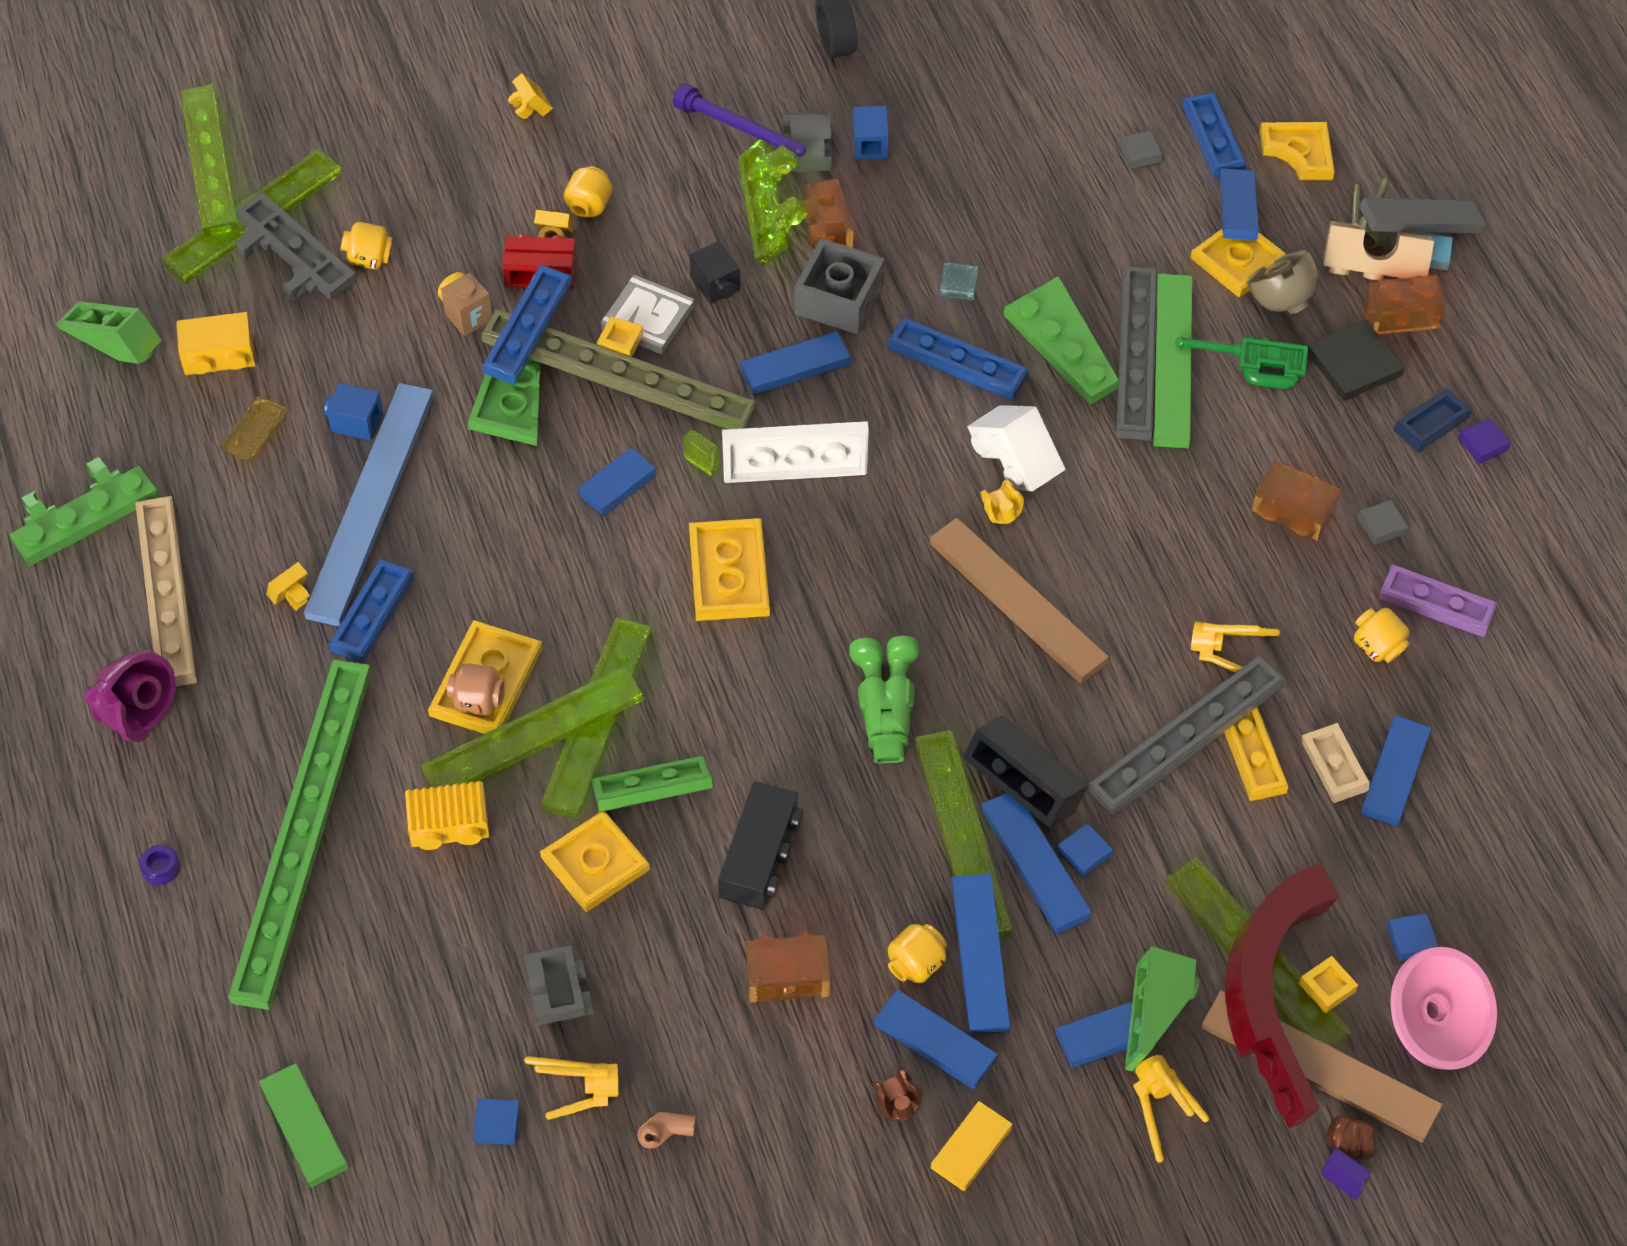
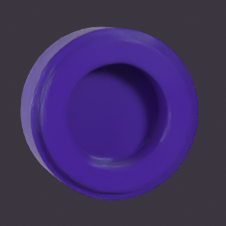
(159, 865)

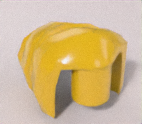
(1003, 504)

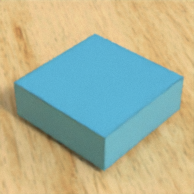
(1441, 251)

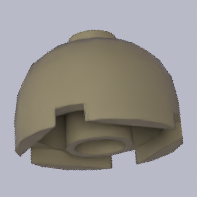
(1286, 283)

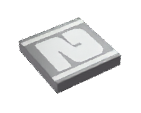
(653, 307)

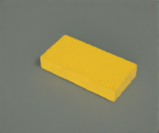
(971, 1146)

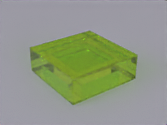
(701, 452)

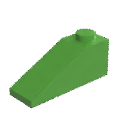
(112, 330)
(1160, 992)

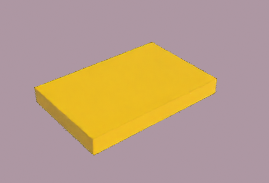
(729, 569)
(493, 647)

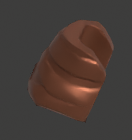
(898, 1097)
(1351, 1137)

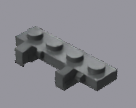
(311, 261)

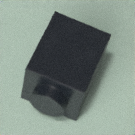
(714, 272)

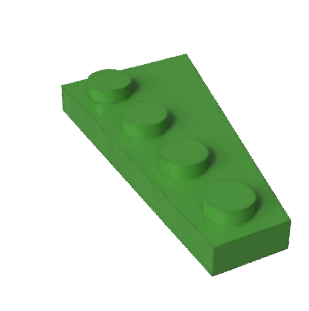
(1062, 337)
(508, 408)

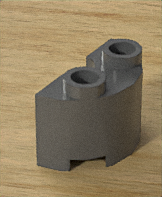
(814, 133)
(555, 985)

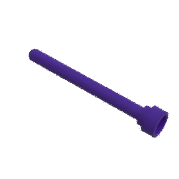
(690, 100)

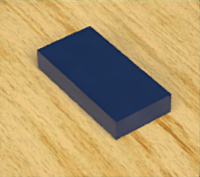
(1432, 420)

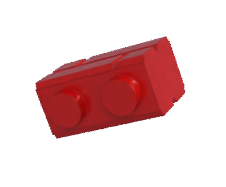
(526, 253)

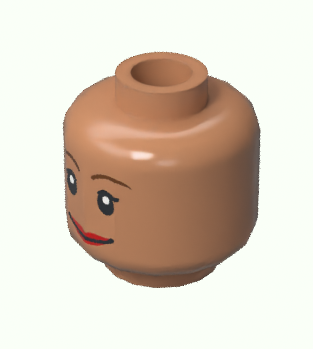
(476, 689)

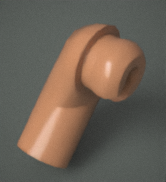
(663, 1126)

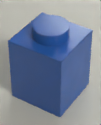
(870, 132)
(354, 411)

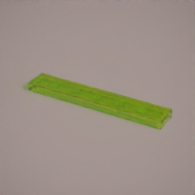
(208, 160)
(285, 190)
(534, 731)
(586, 748)
(957, 814)
(1223, 919)

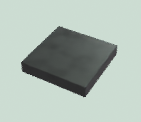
(1355, 360)

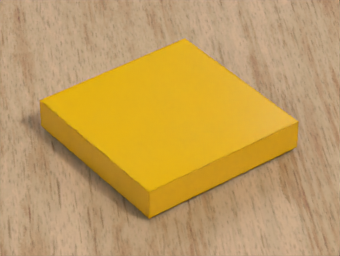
(1235, 259)
(595, 861)

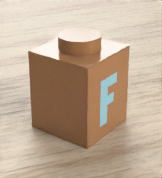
(466, 304)

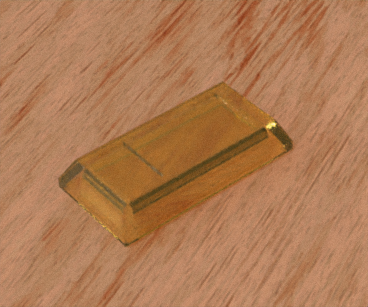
(253, 428)

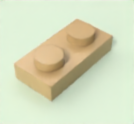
(1335, 763)

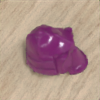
(133, 694)

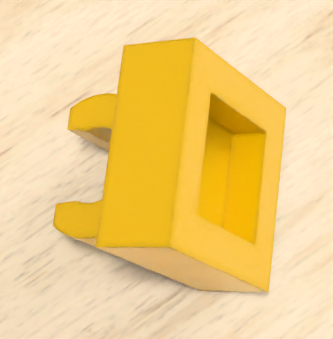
(530, 97)
(553, 222)
(621, 336)
(289, 586)
(1328, 984)

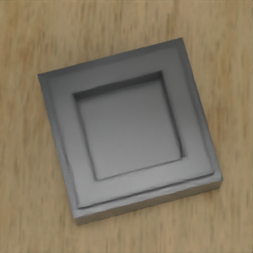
(1140, 149)
(1382, 522)

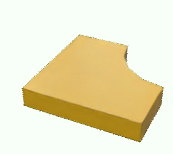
(1300, 145)

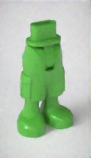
(887, 703)

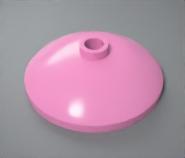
(1459, 1006)

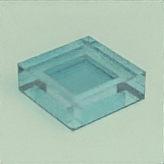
(958, 281)

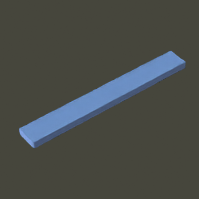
(368, 505)

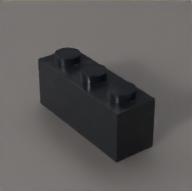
(1025, 771)
(760, 846)

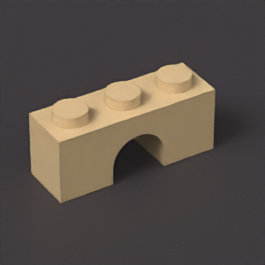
(1346, 252)

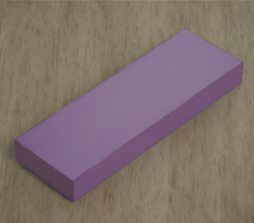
(1438, 600)

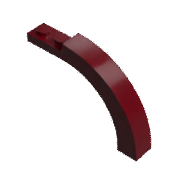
(1250, 987)

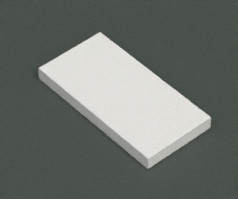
(795, 452)

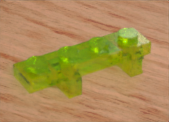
(766, 215)

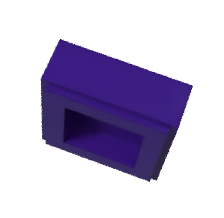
(1484, 440)
(1346, 1173)

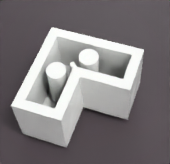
(1020, 442)

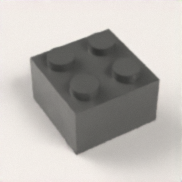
(839, 286)

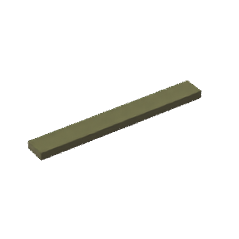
(634, 376)

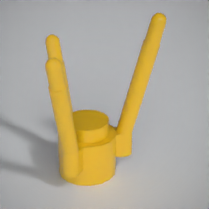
(1210, 637)
(599, 1079)
(1160, 1081)

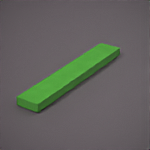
(1172, 363)

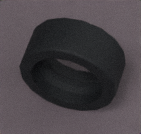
(836, 27)

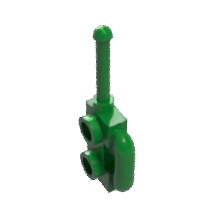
(1258, 353)

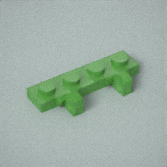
(57, 528)

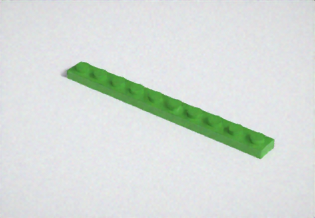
(300, 836)

